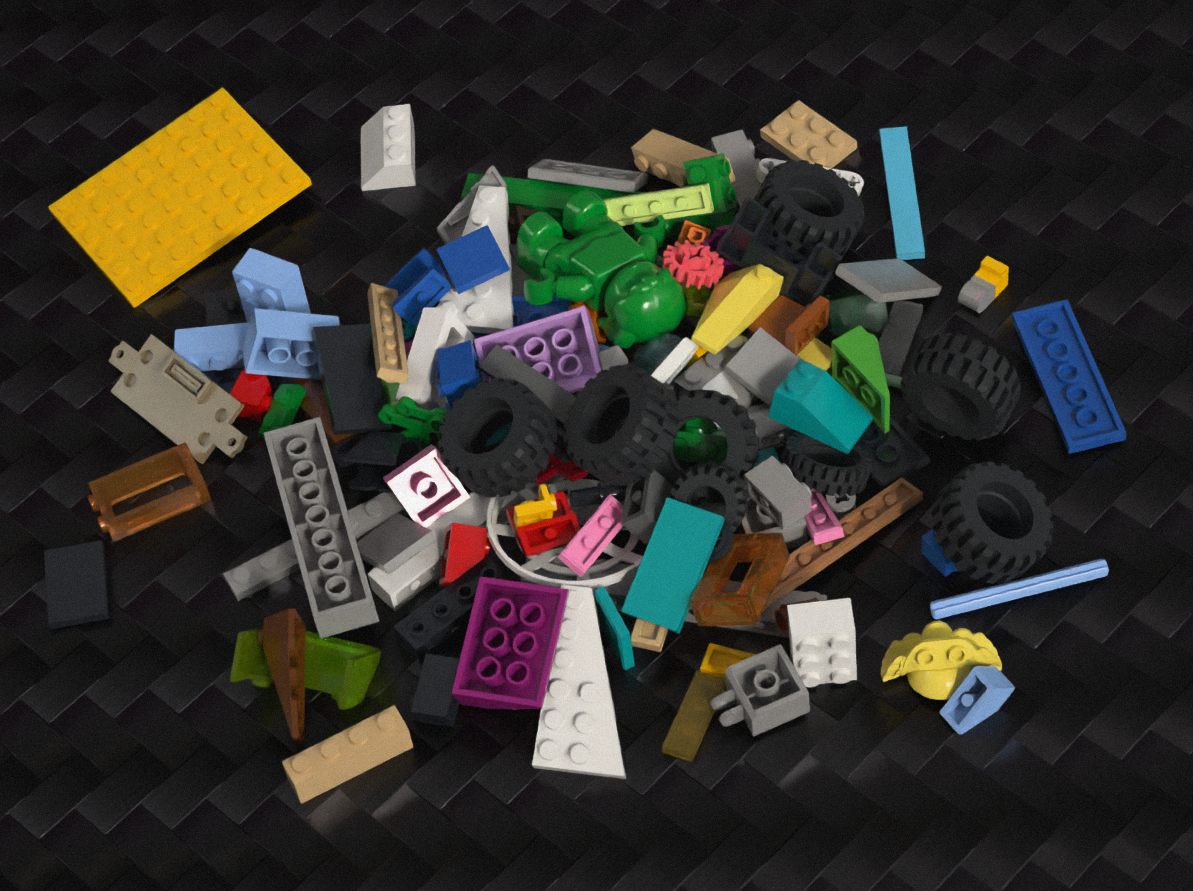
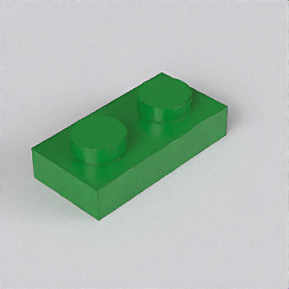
(283, 407)

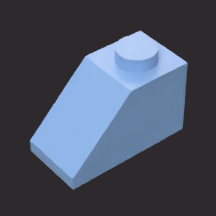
(977, 698)

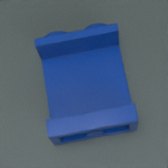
(419, 286)

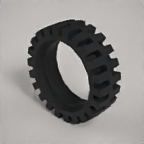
(847, 478)

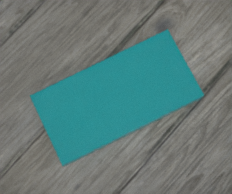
(673, 565)

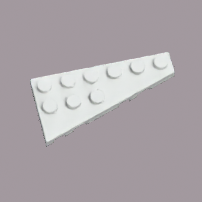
(488, 305)
(578, 712)

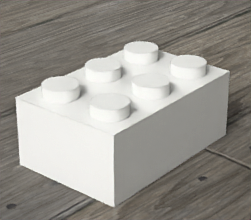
(823, 641)

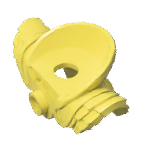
(938, 659)

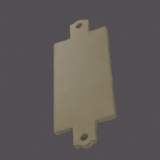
(177, 398)

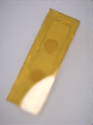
(693, 716)

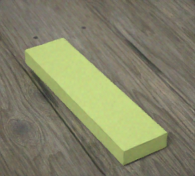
(668, 203)

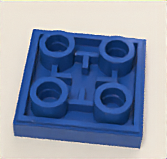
(473, 259)

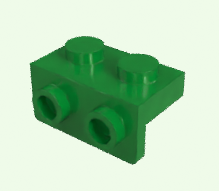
(716, 172)

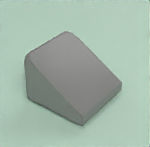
(612, 357)

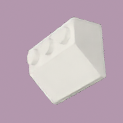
(388, 149)

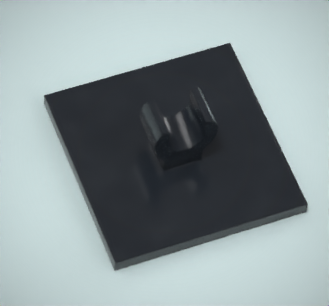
(224, 308)

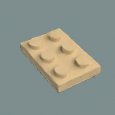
(808, 137)

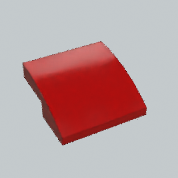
(548, 533)

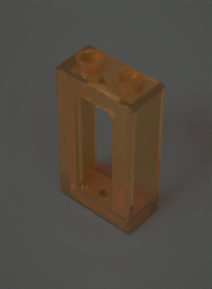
(141, 477)
(746, 604)

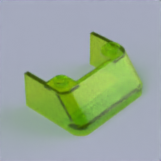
(330, 665)

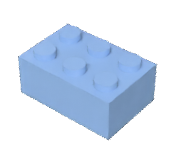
(269, 284)
(283, 343)

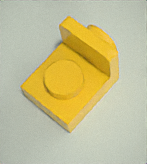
(535, 511)

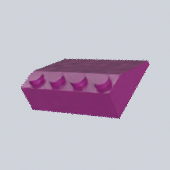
(509, 645)

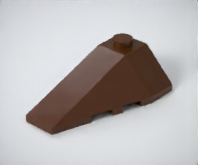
(285, 651)

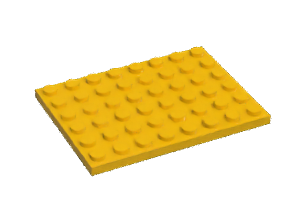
(179, 196)

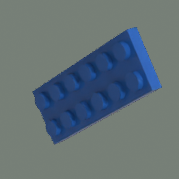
(1068, 376)

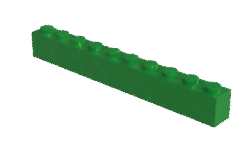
(553, 197)

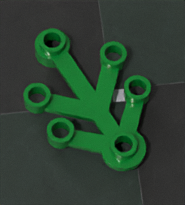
(415, 428)

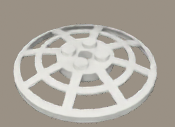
(542, 561)

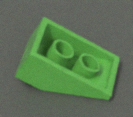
(861, 373)

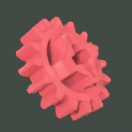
(693, 264)

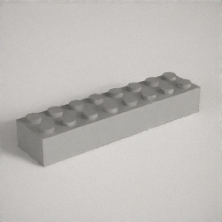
(320, 528)

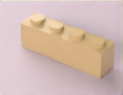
(665, 156)
(347, 754)

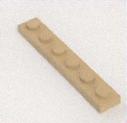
(387, 335)

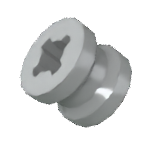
(844, 507)

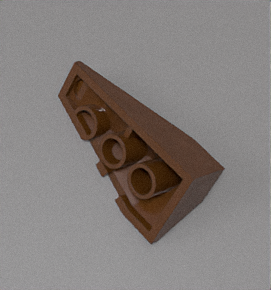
(315, 405)

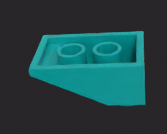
(819, 407)

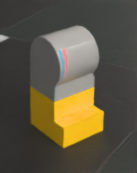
(984, 285)

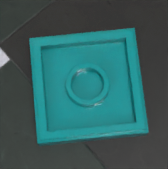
(614, 628)

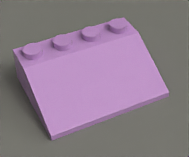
(555, 346)

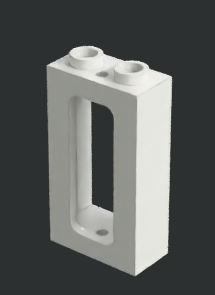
(436, 330)

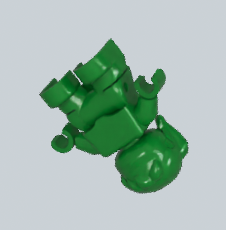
(602, 270)

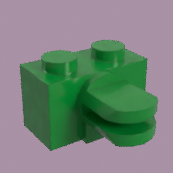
(700, 442)

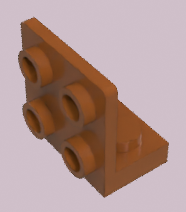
(792, 323)

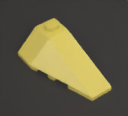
(736, 305)

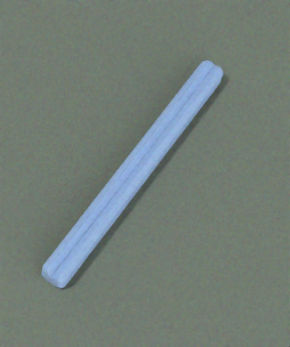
(1019, 588)

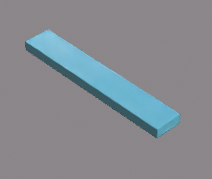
(902, 193)

